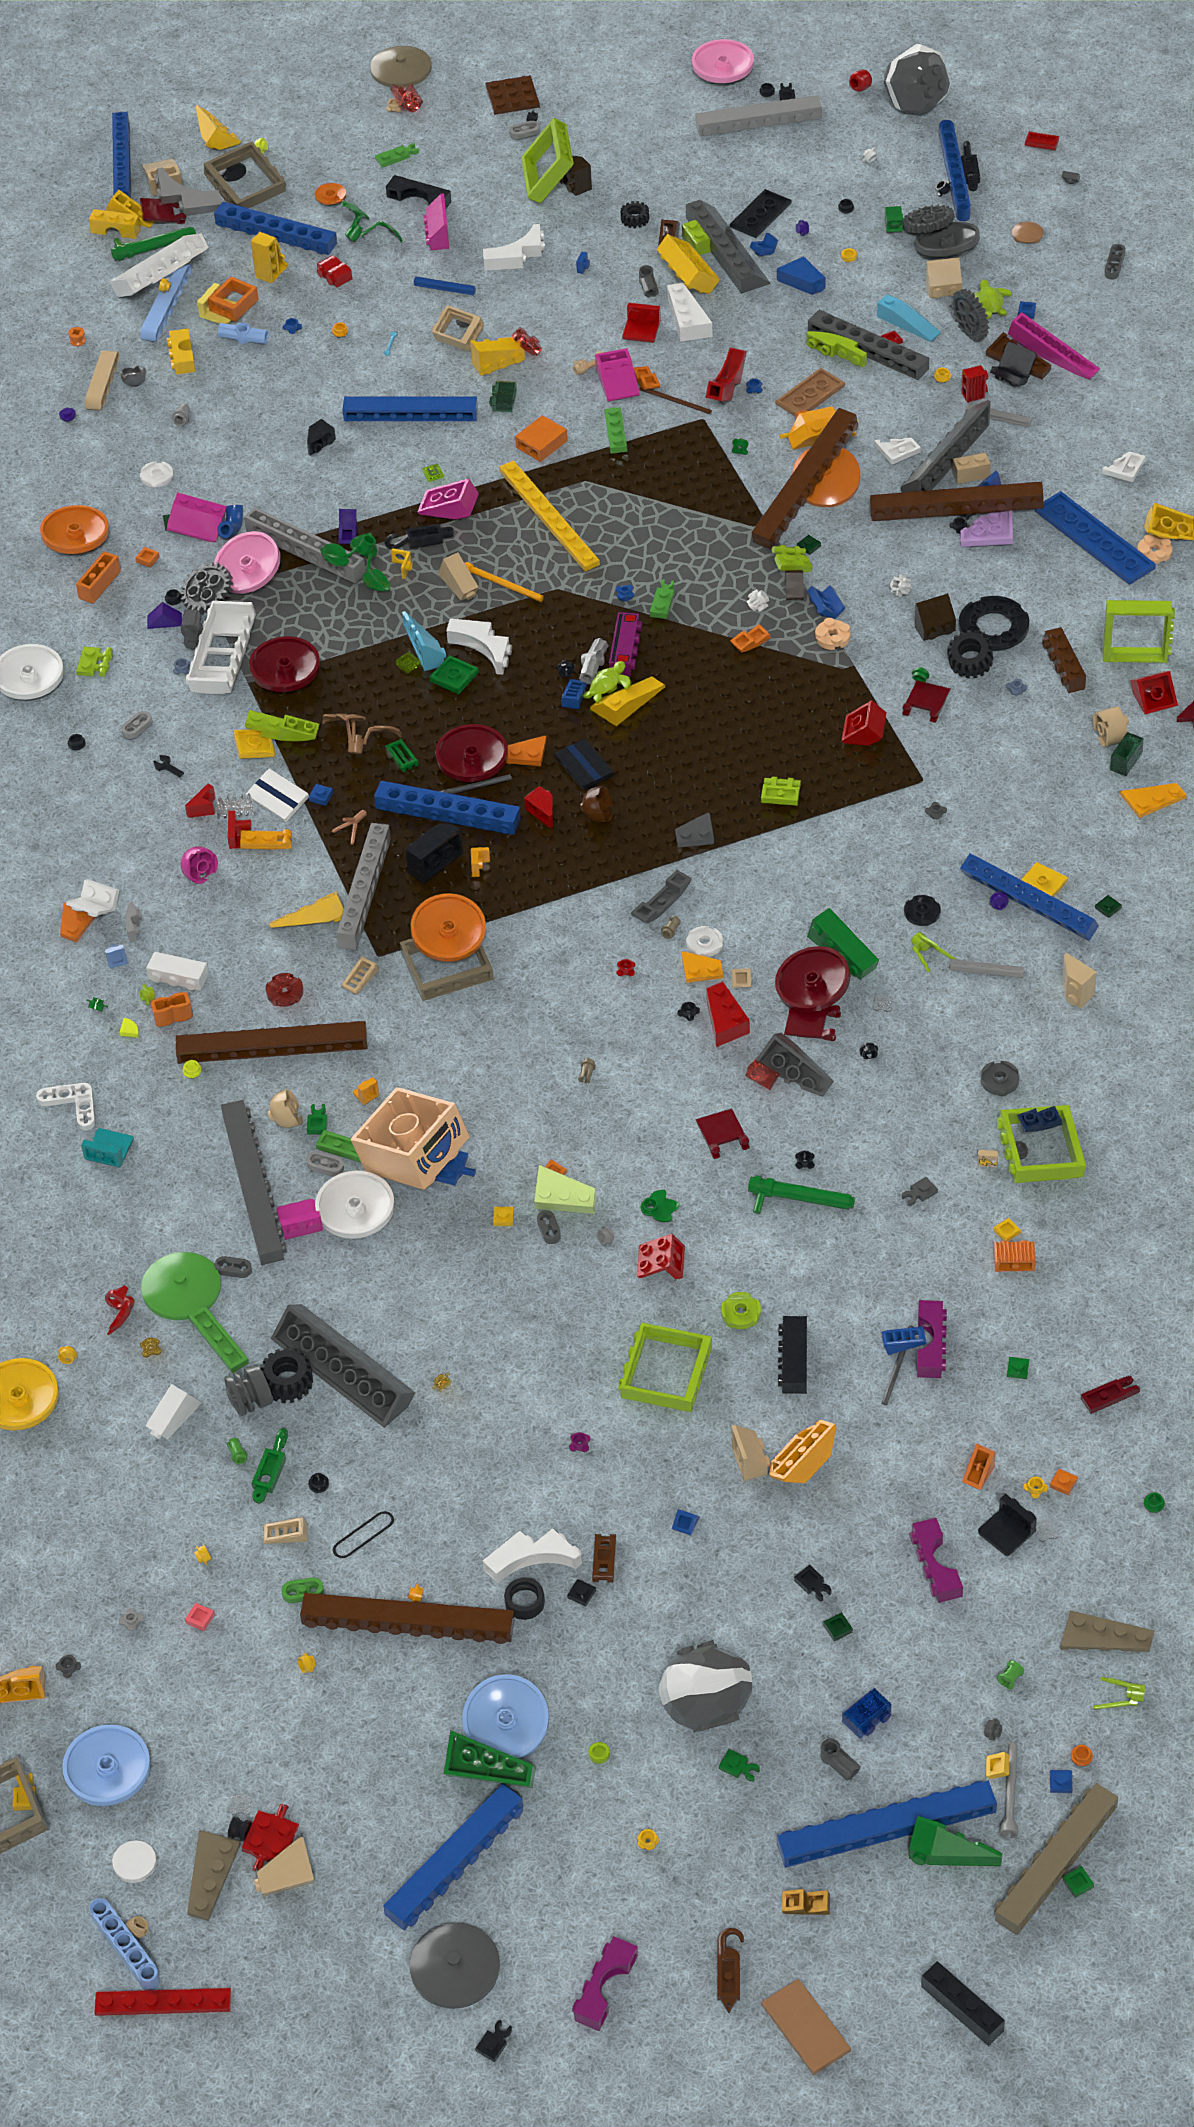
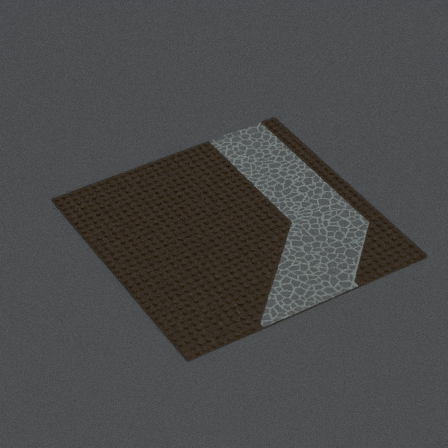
(691, 750)

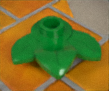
(661, 1206)

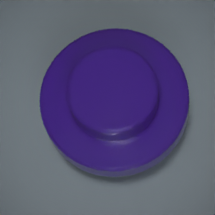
(802, 227)
(67, 414)
(999, 900)

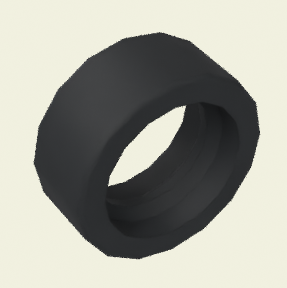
(524, 1584)

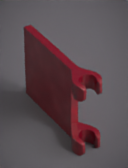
(154, 210)
(926, 697)
(811, 1023)
(721, 1129)

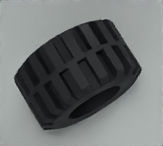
(970, 642)
(287, 1361)

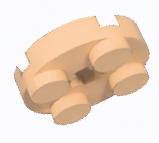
(1163, 546)
(829, 627)

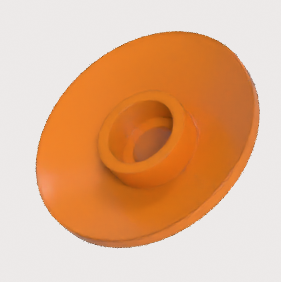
(330, 193)

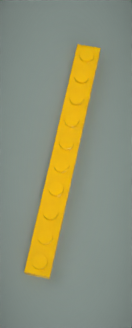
(549, 516)

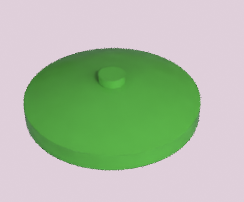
(180, 1285)

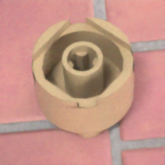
(1110, 725)

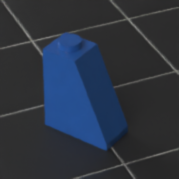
(802, 276)

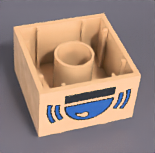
(410, 1138)

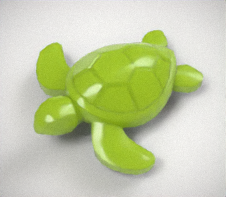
(992, 298)
(607, 681)

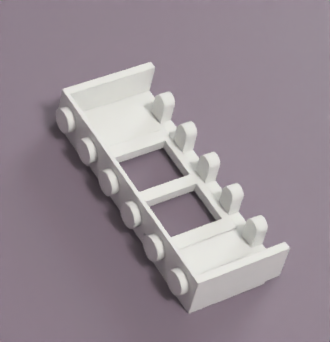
(159, 265)
(222, 619)

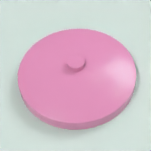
(722, 61)
(250, 559)

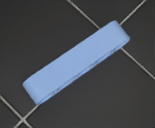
(123, 1935)

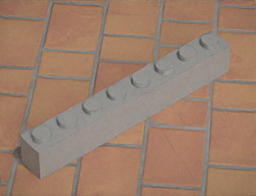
(758, 115)

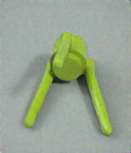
(922, 943)
(1133, 1691)

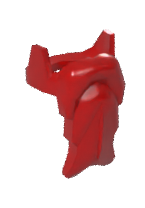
(122, 1303)

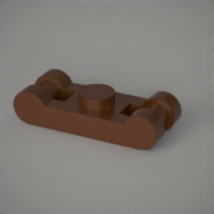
(604, 1558)

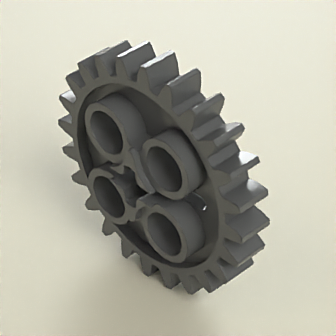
(928, 219)
(970, 314)
(205, 586)

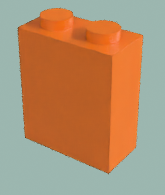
(541, 438)

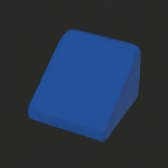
(685, 1522)

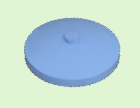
(507, 1715)
(106, 1765)

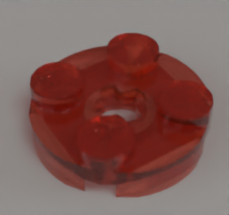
(528, 343)
(284, 980)

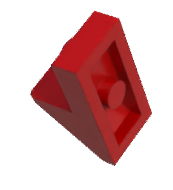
(201, 803)

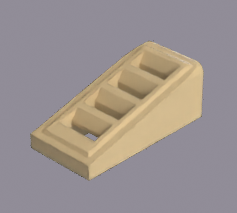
(362, 963)
(301, 1536)

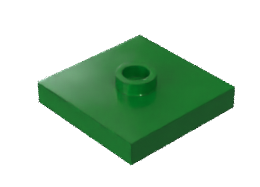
(454, 674)

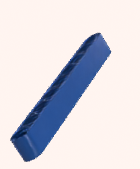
(954, 170)

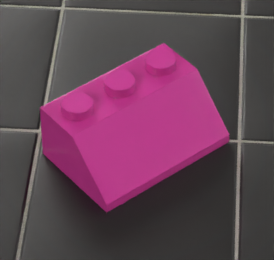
(437, 229)
(196, 517)

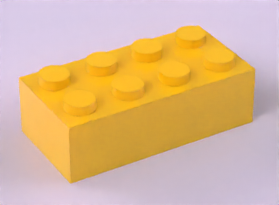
(688, 264)

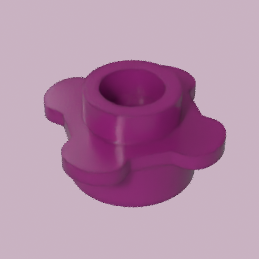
(579, 1437)

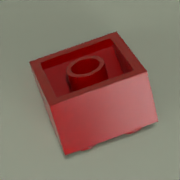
(1154, 692)
(864, 725)

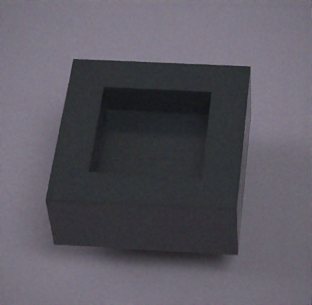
(581, 1592)

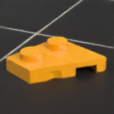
(701, 967)

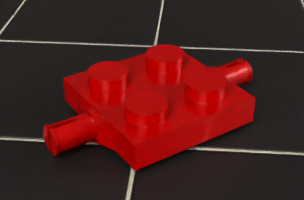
(269, 1836)

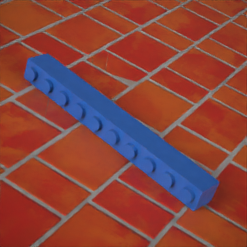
(885, 1823)

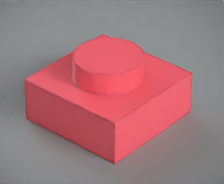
(199, 1617)

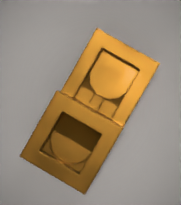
(806, 1903)

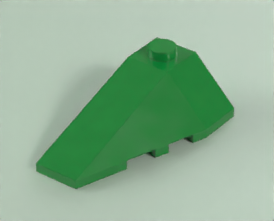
(937, 1846)

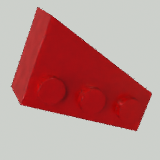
(726, 1015)

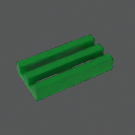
(407, 764)

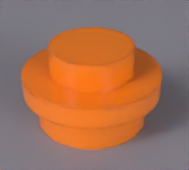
(1081, 1755)

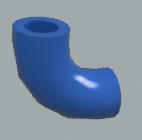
(233, 522)

